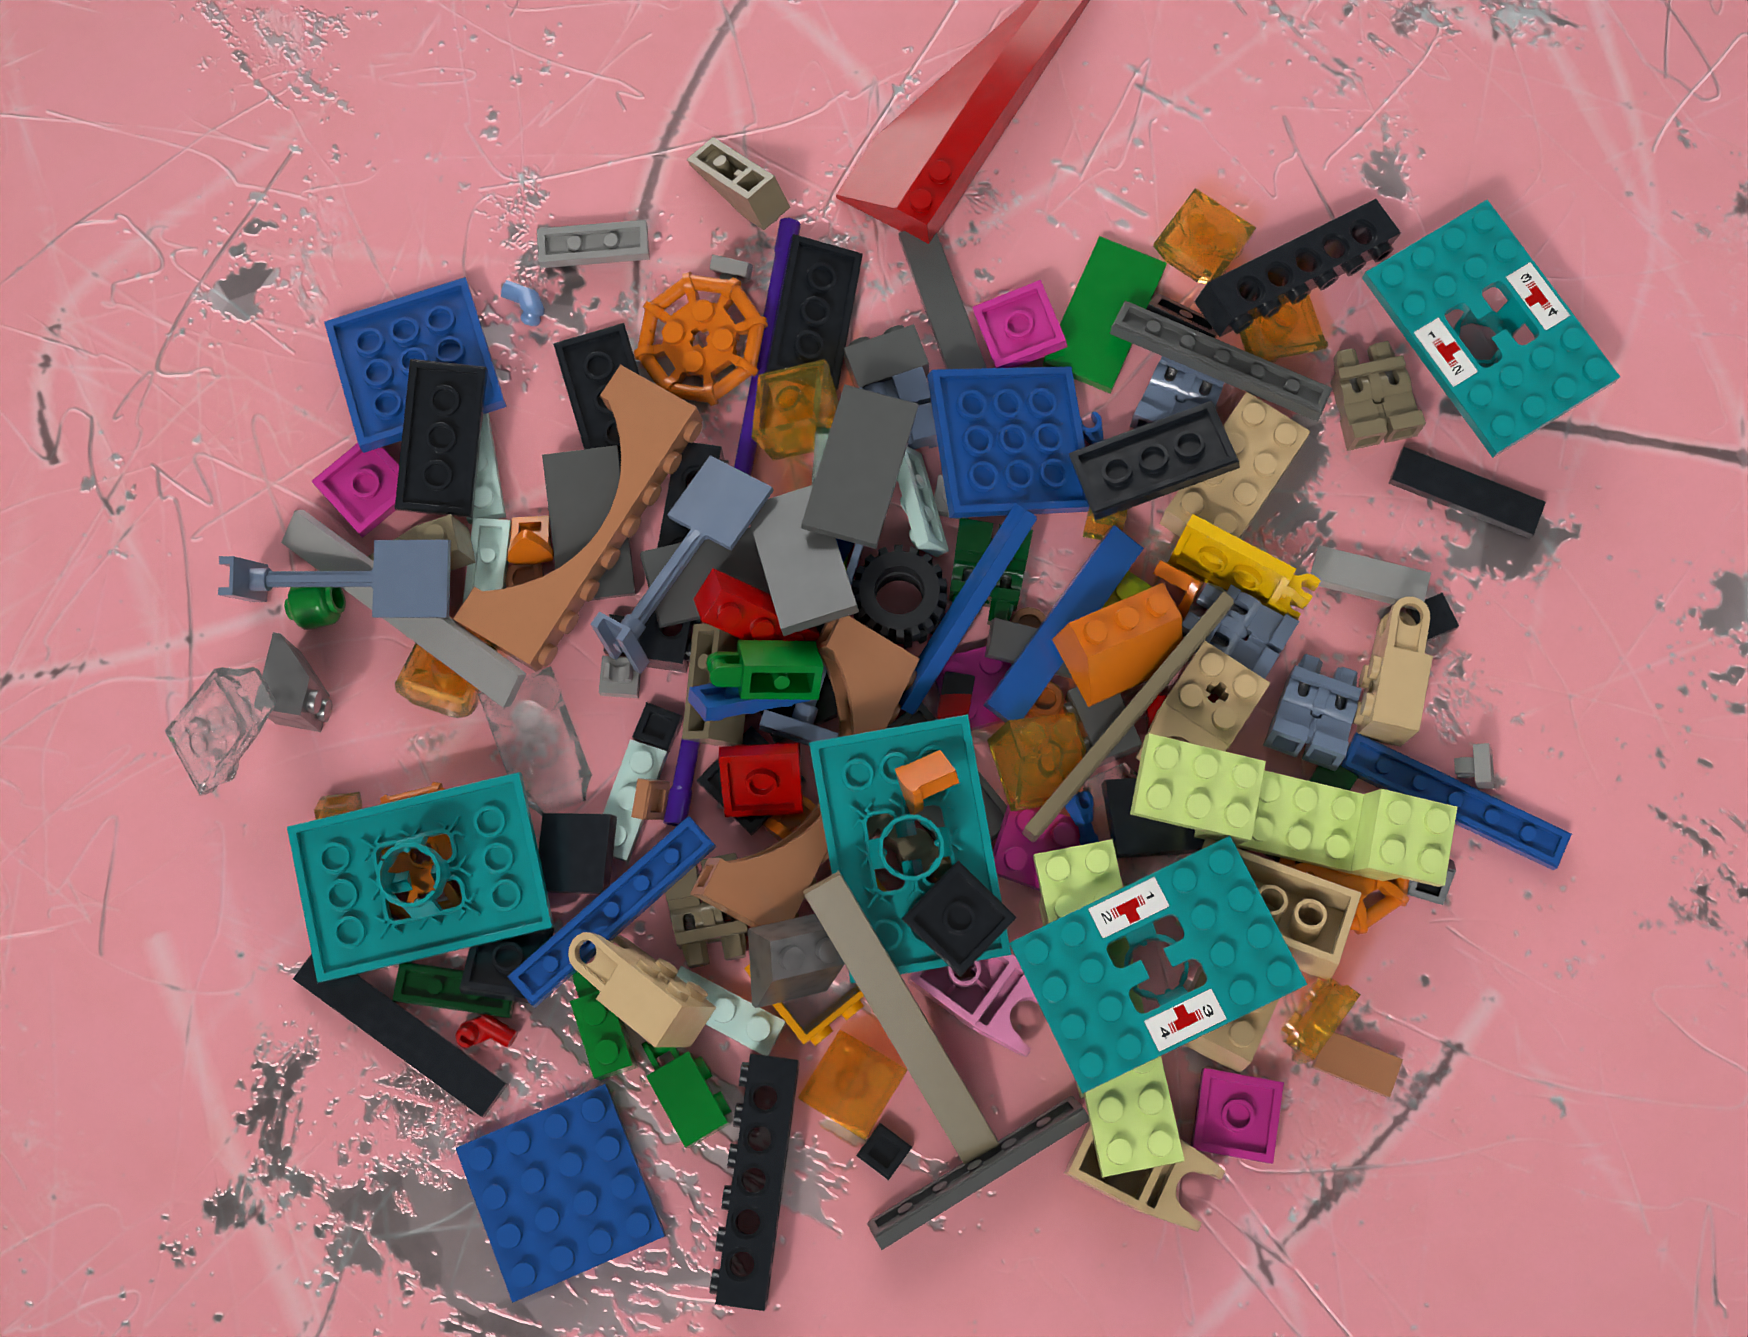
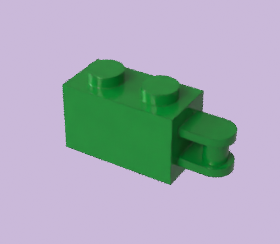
(769, 669)
(601, 1033)
(687, 1095)

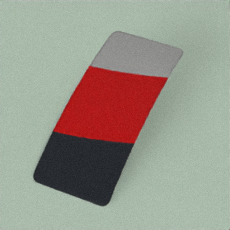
(955, 695)

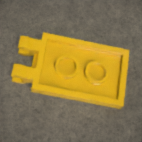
(1227, 560)

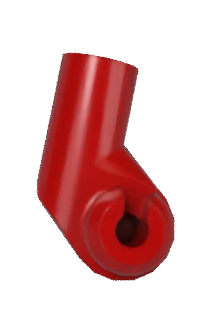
(485, 1028)

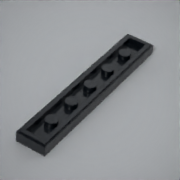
(407, 1038)

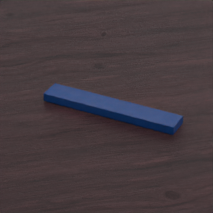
(1083, 596)
(967, 604)
(1475, 809)
(613, 909)

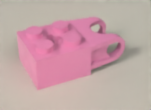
(983, 1001)

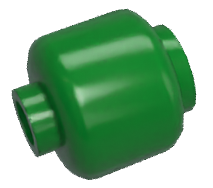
(315, 606)

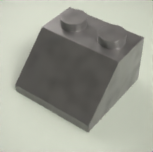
(295, 686)
(791, 960)

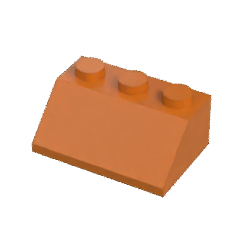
(1120, 643)

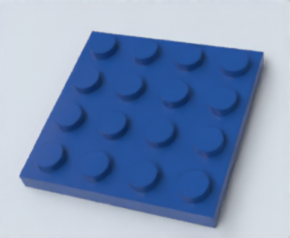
(376, 350)
(1007, 439)
(560, 1192)

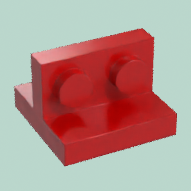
(761, 779)

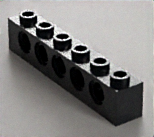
(1297, 268)
(674, 651)
(753, 1289)

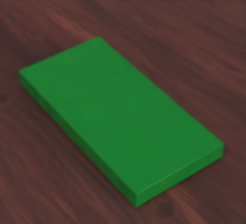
(1108, 280)

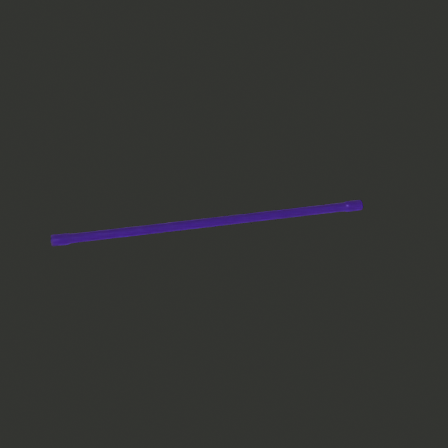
(681, 790)

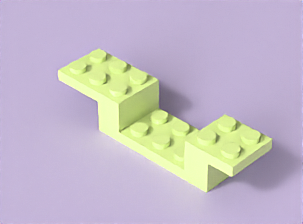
(1292, 818)
(1134, 1112)

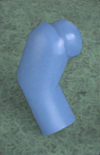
(528, 300)

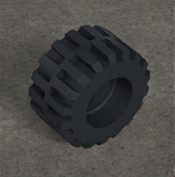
(900, 567)

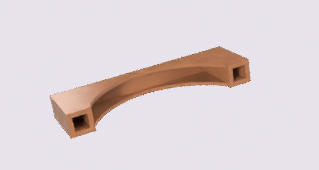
(534, 616)
(867, 685)

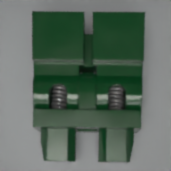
(971, 544)

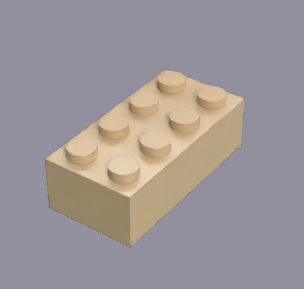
(1265, 449)
(1307, 911)

